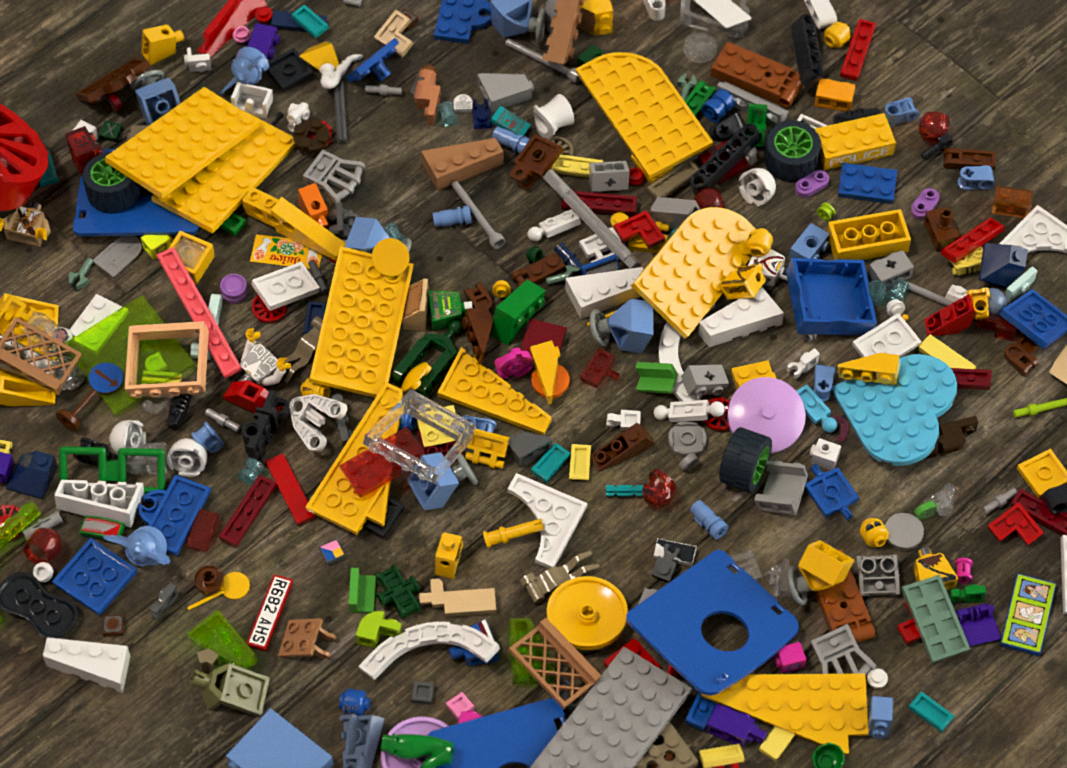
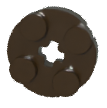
(307, 128)

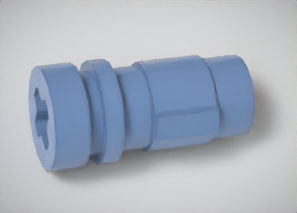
(510, 139)
(451, 217)
(706, 517)

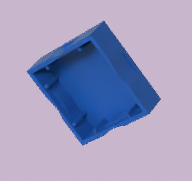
(830, 296)

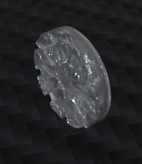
(700, 47)
(72, 377)

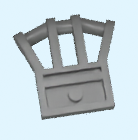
(323, 172)
(838, 644)

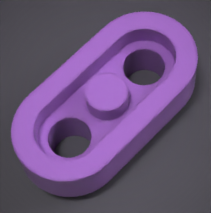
(813, 184)
(925, 202)

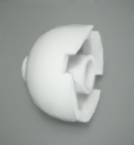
(757, 186)
(127, 435)
(187, 457)

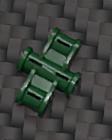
(398, 592)

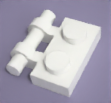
(594, 246)

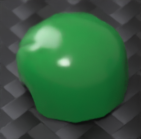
(828, 756)

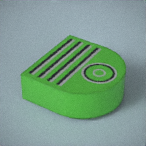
(925, 510)

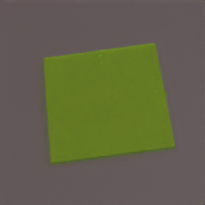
(108, 343)

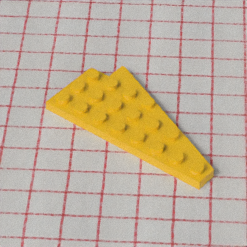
(335, 497)
(808, 705)

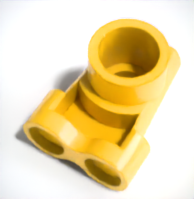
(980, 299)

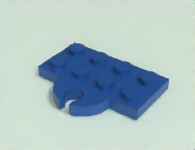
(459, 18)
(174, 510)

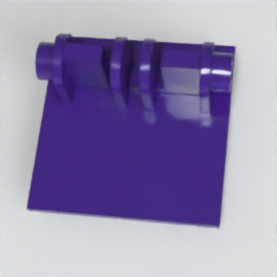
(978, 624)

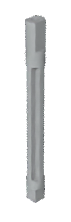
(591, 219)

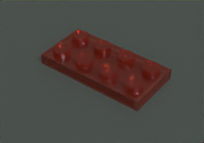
(371, 470)

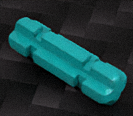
(623, 490)

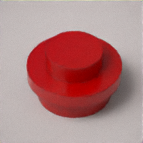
(263, 15)
(636, 176)

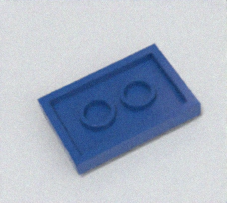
(867, 183)

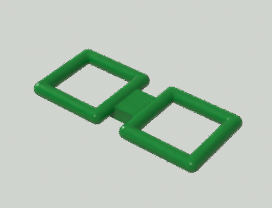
(114, 469)

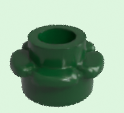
(534, 254)

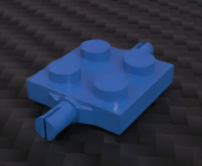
(831, 492)

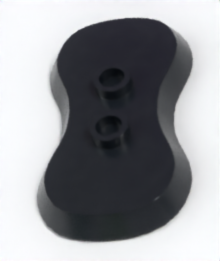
(47, 613)

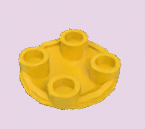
(413, 378)

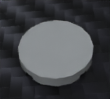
(687, 438)
(904, 531)

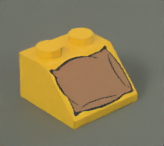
(596, 17)

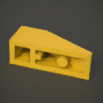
(546, 366)

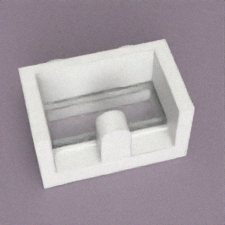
(252, 99)

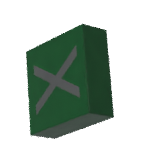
(110, 131)

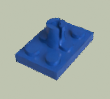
(375, 63)

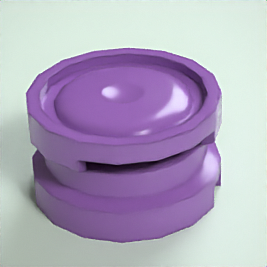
(234, 288)

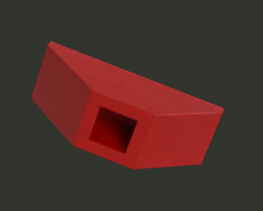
(951, 318)
(247, 395)

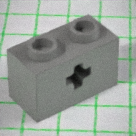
(609, 176)
(891, 268)
(705, 380)

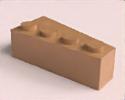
(564, 31)
(461, 161)

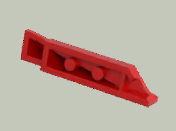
(221, 29)

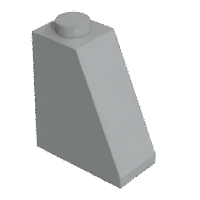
(504, 89)
(672, 210)

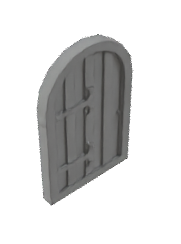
(119, 255)

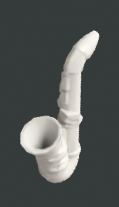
(330, 77)

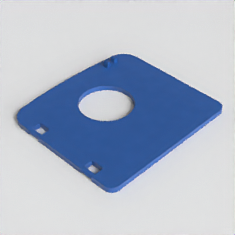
(138, 220)
(674, 616)
(503, 737)

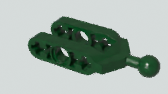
(419, 350)

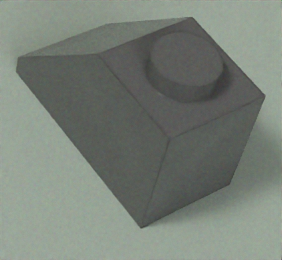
(527, 447)

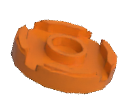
(561, 383)

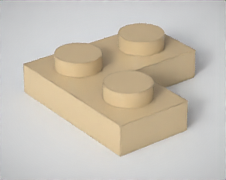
(392, 29)

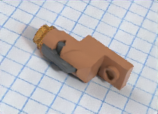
(427, 93)

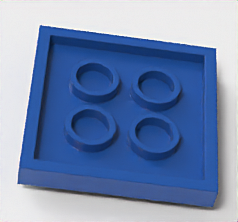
(1036, 318)
(94, 576)

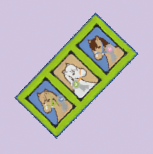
(1028, 614)

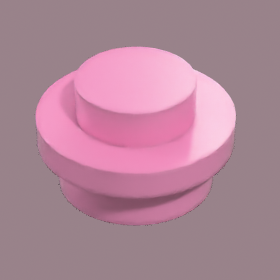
(241, 34)

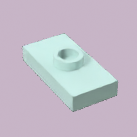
(1021, 284)

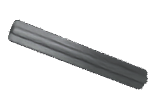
(340, 113)

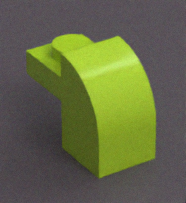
(375, 625)

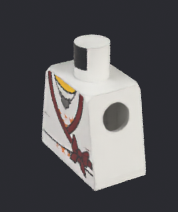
(773, 267)

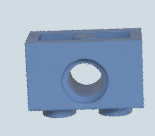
(811, 237)
(880, 717)

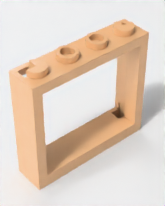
(166, 331)

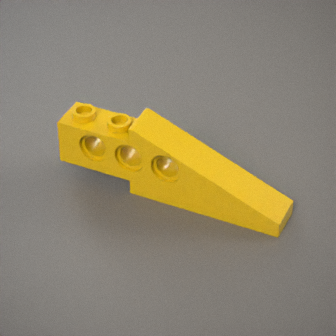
(291, 222)

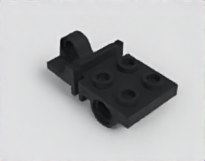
(257, 434)

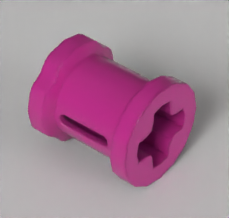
(967, 567)

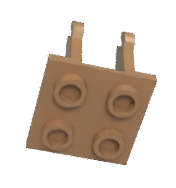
(301, 638)

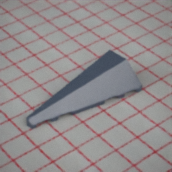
(361, 739)

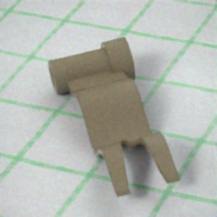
(305, 348)
(553, 577)

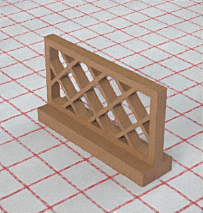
(28, 370)
(569, 656)

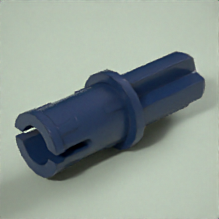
(568, 257)

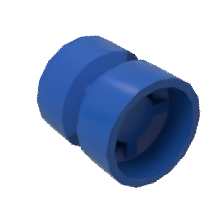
(719, 105)

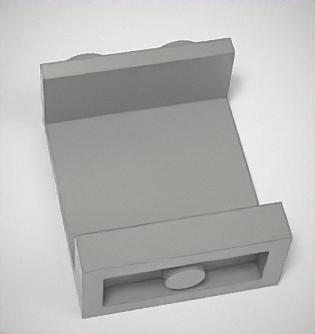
(782, 488)

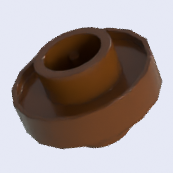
(209, 580)

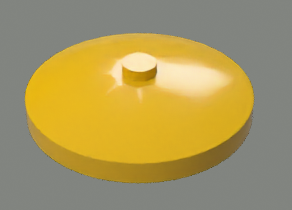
(588, 612)

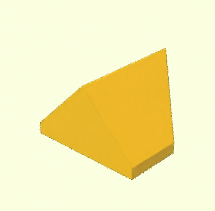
(321, 54)

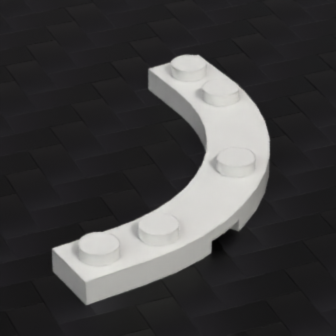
(669, 354)
(428, 634)

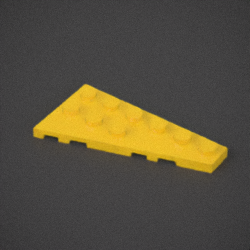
(488, 393)

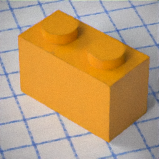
(834, 95)

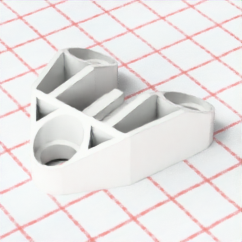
(300, 419)

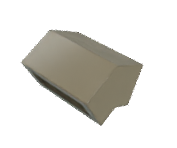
(208, 660)

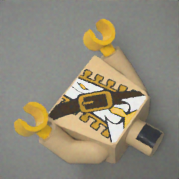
(26, 225)

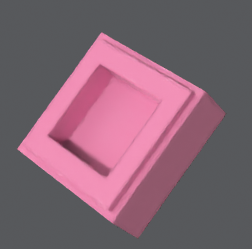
(458, 704)

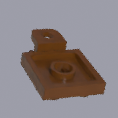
(530, 166)

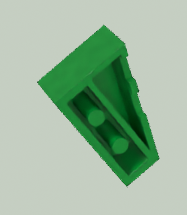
(516, 311)

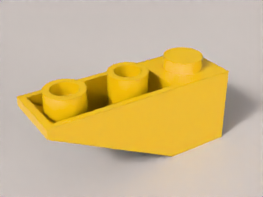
(874, 368)

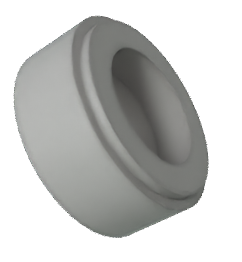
(688, 462)

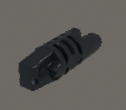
(855, 114)
(178, 410)

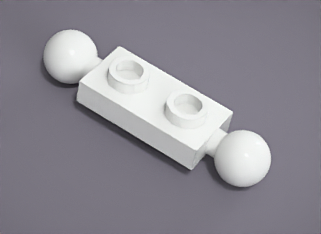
(554, 225)
(689, 410)

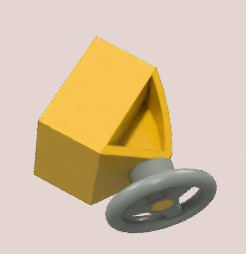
(821, 569)

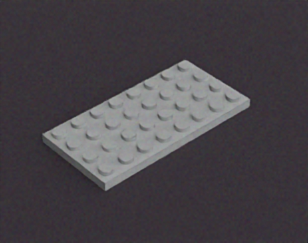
(617, 717)

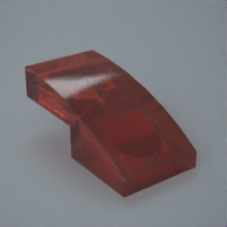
(1002, 328)
(202, 530)

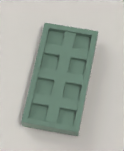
(935, 618)

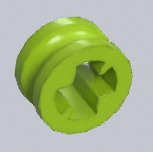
(825, 211)

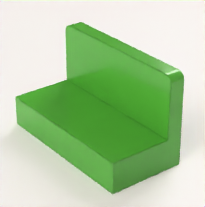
(656, 377)
(361, 592)

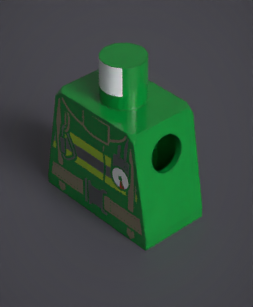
(446, 307)

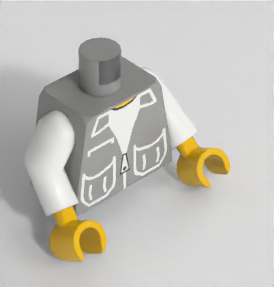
(260, 363)

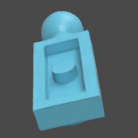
(816, 409)

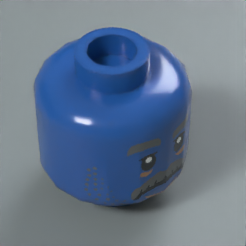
(354, 702)

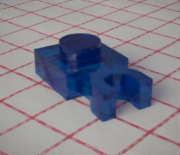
(481, 115)

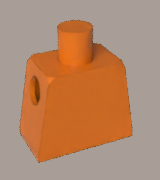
(312, 204)

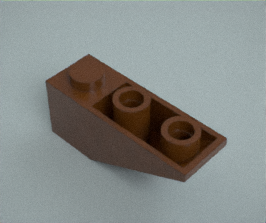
(478, 327)
(623, 447)

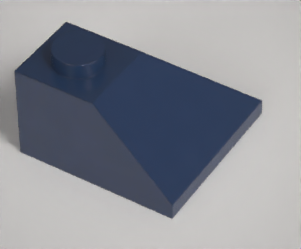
(1002, 264)
(33, 474)

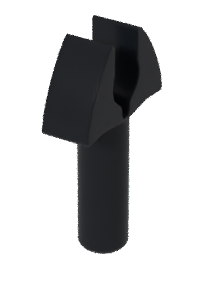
(943, 142)

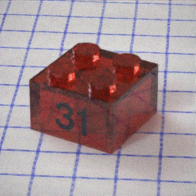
(82, 147)

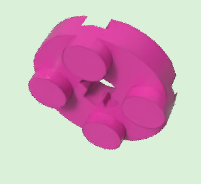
(514, 363)

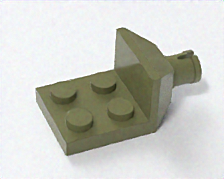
(232, 687)

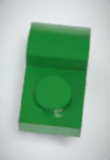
(757, 116)

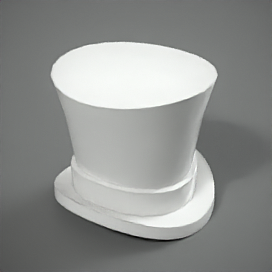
(553, 116)

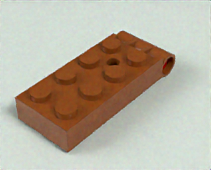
(757, 74)
(855, 612)

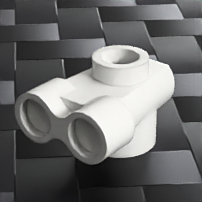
(297, 114)

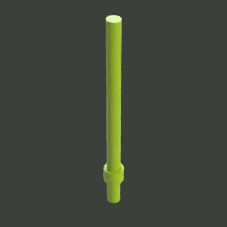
(1033, 409)

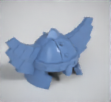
(247, 67)
(143, 546)

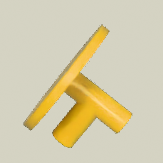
(390, 257)

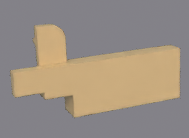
(460, 602)

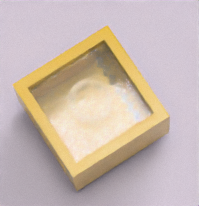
(194, 254)

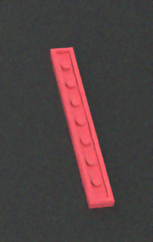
(198, 311)

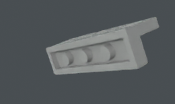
(742, 99)

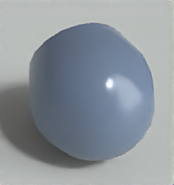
(996, 302)

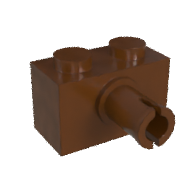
(941, 227)

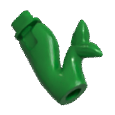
(415, 746)

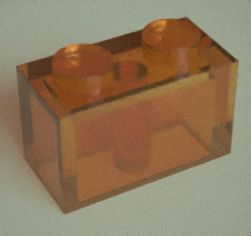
(1012, 201)

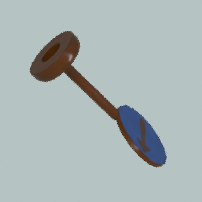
(103, 379)

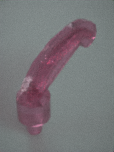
(844, 427)

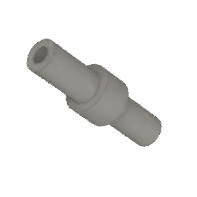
(383, 90)
(223, 420)
(999, 501)

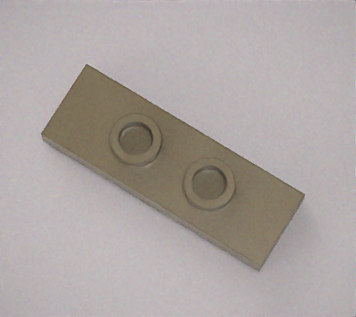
(672, 180)

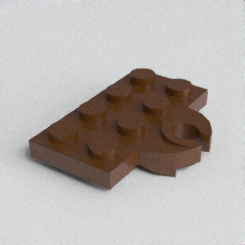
(114, 80)

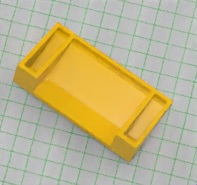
(19, 390)

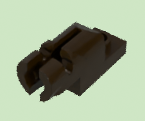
(952, 436)

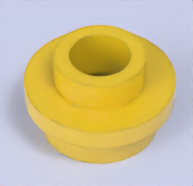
(501, 289)

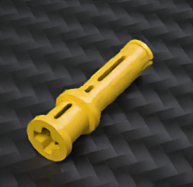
(504, 534)

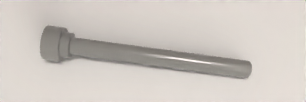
(571, 73)
(495, 239)

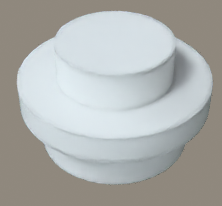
(895, 307)
(43, 572)
(877, 678)

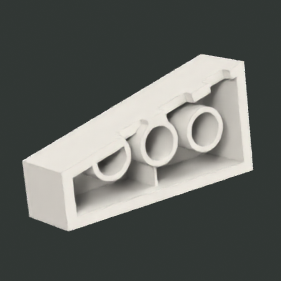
(601, 290)
(740, 319)
(100, 499)
(89, 660)

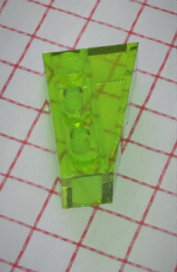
(516, 630)
(223, 639)

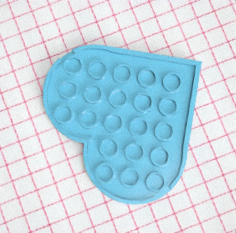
(900, 419)

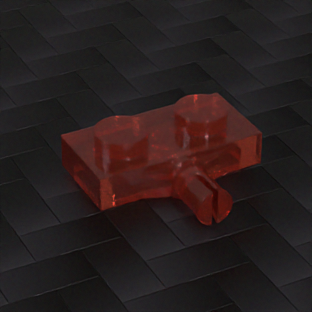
(599, 368)

